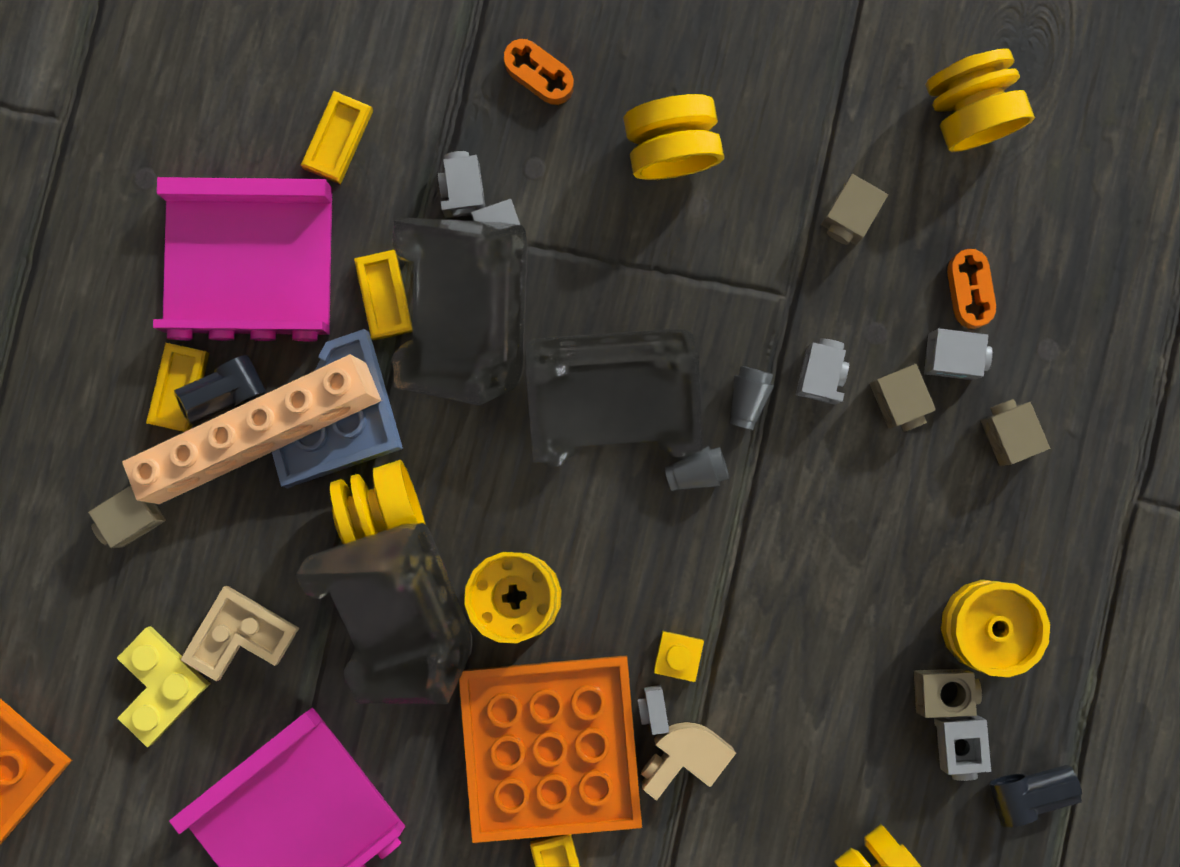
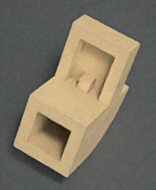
(688, 747)

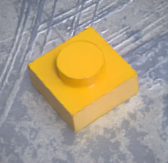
(678, 656)

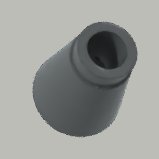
(749, 396)
(698, 470)

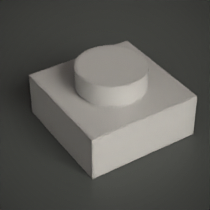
(653, 710)

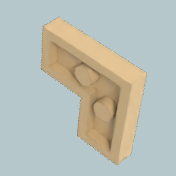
(236, 623)

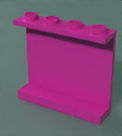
(246, 258)
(294, 806)

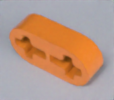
(544, 64)
(981, 287)

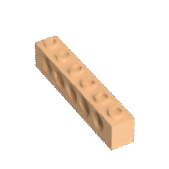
(252, 430)

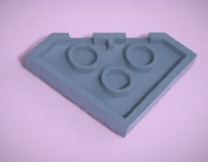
(349, 440)

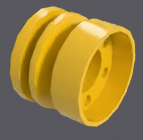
(977, 95)
(378, 509)
(488, 602)

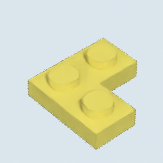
(169, 684)

